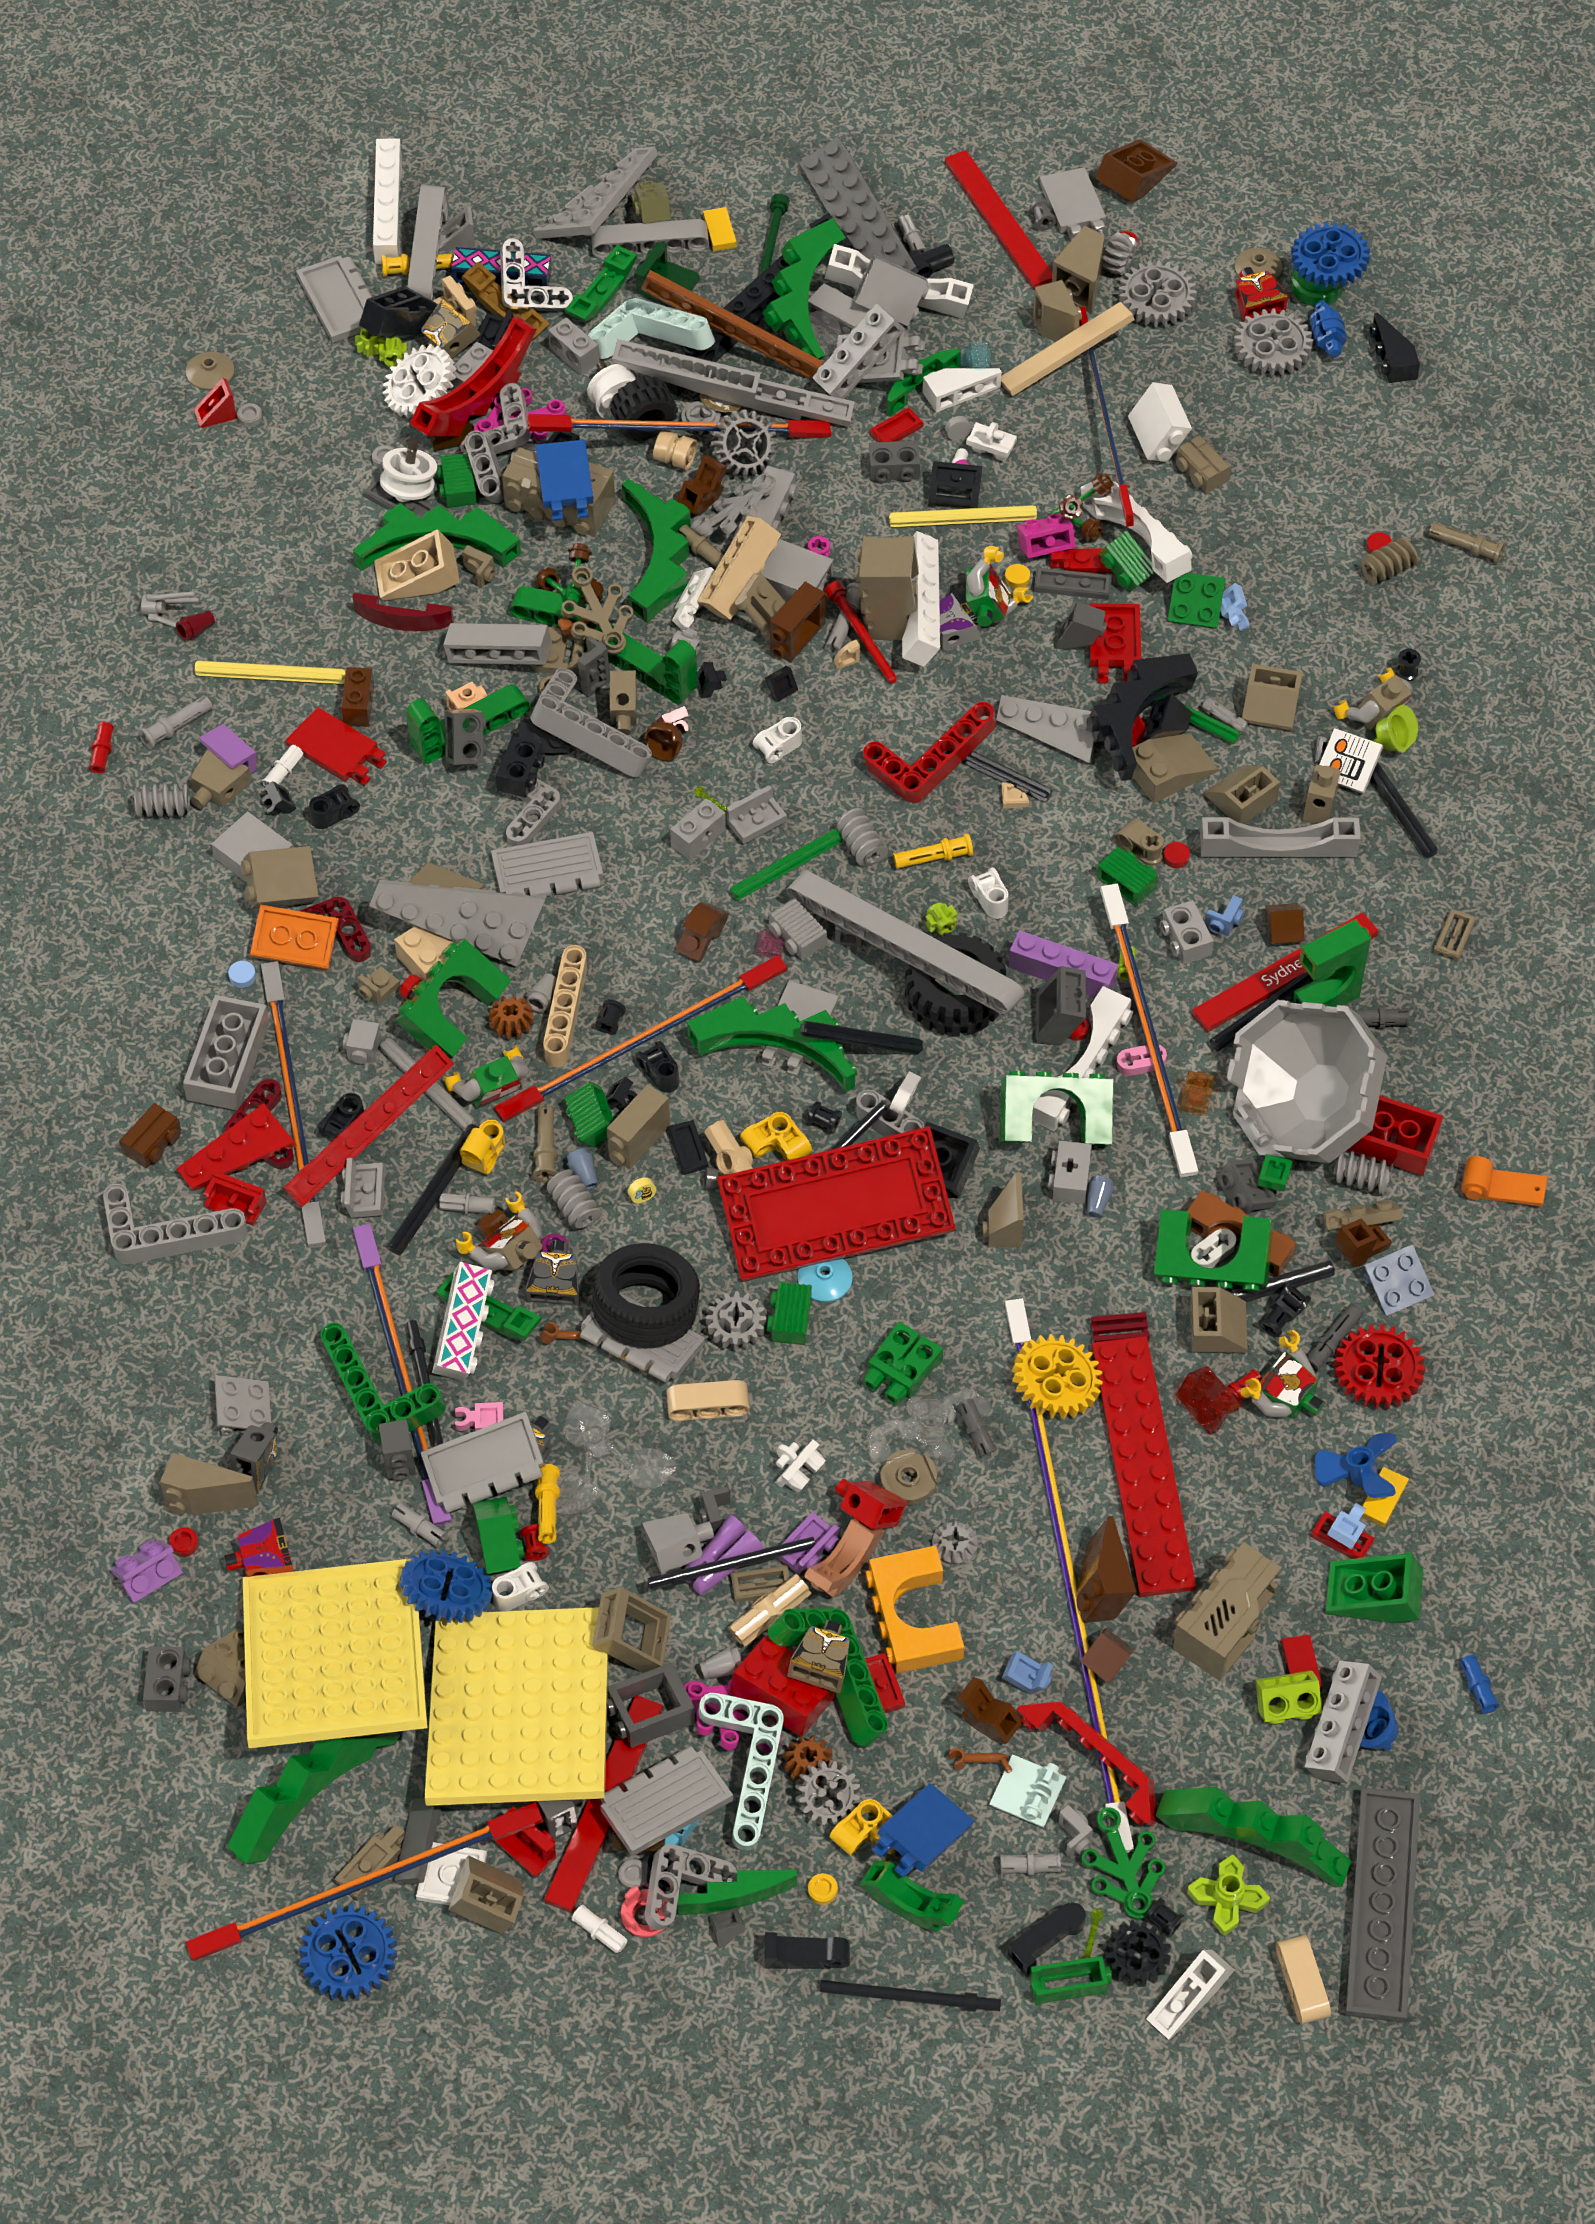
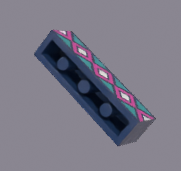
(536, 266)

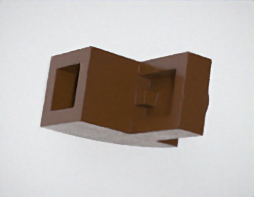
(705, 488)
(700, 926)
(1360, 1241)
(988, 1715)

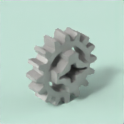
(722, 1317)

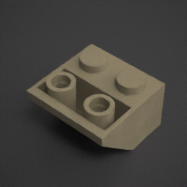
(1055, 311)
(1272, 696)
(1245, 792)
(1217, 1321)
(487, 1895)

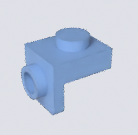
(1224, 923)
(1027, 1673)

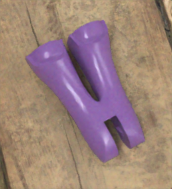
(729, 1534)

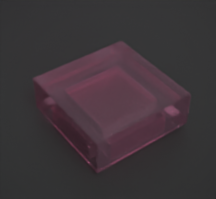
(769, 945)

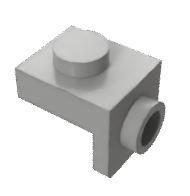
(1077, 1826)

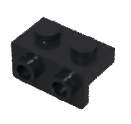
(493, 329)
(550, 743)

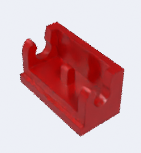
(231, 1193)

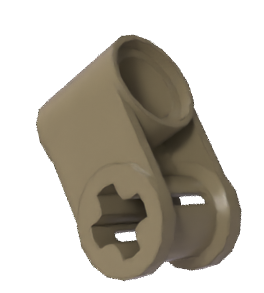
(1141, 841)

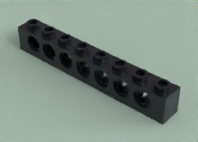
(747, 305)

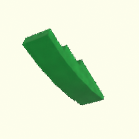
(750, 1888)

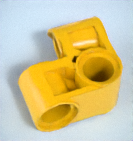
(763, 1137)
(480, 1150)
(854, 1830)

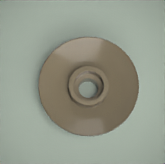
(1259, 260)
(208, 369)

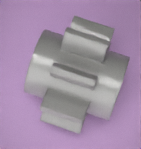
(690, 636)

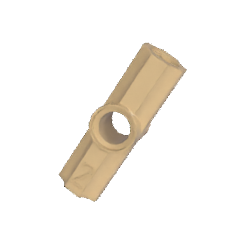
(730, 1156)
(768, 1609)

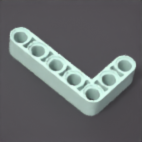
(652, 320)
(755, 1761)

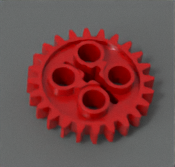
(1353, 1363)

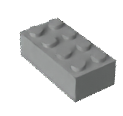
(226, 1052)

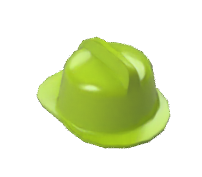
(1397, 729)

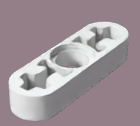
(905, 1092)

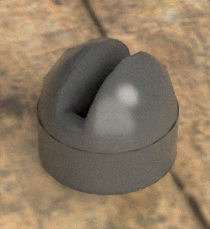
(710, 1178)

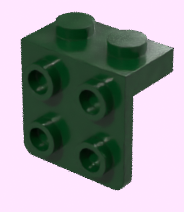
(657, 261)

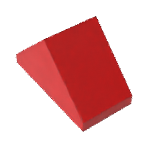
(216, 406)

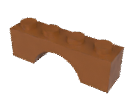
(1211, 1214)

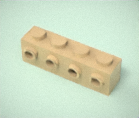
(742, 559)

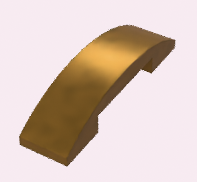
(483, 286)

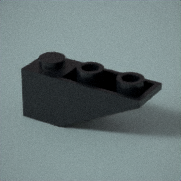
(1397, 352)

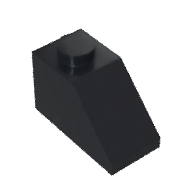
(1167, 718)

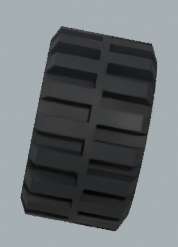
(643, 401)

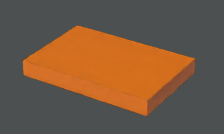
(294, 937)

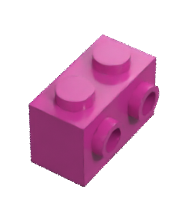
(1045, 535)

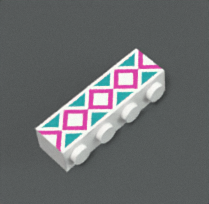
(462, 1321)

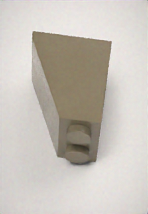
(1081, 267)

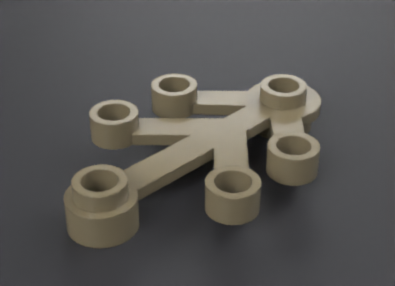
(598, 614)

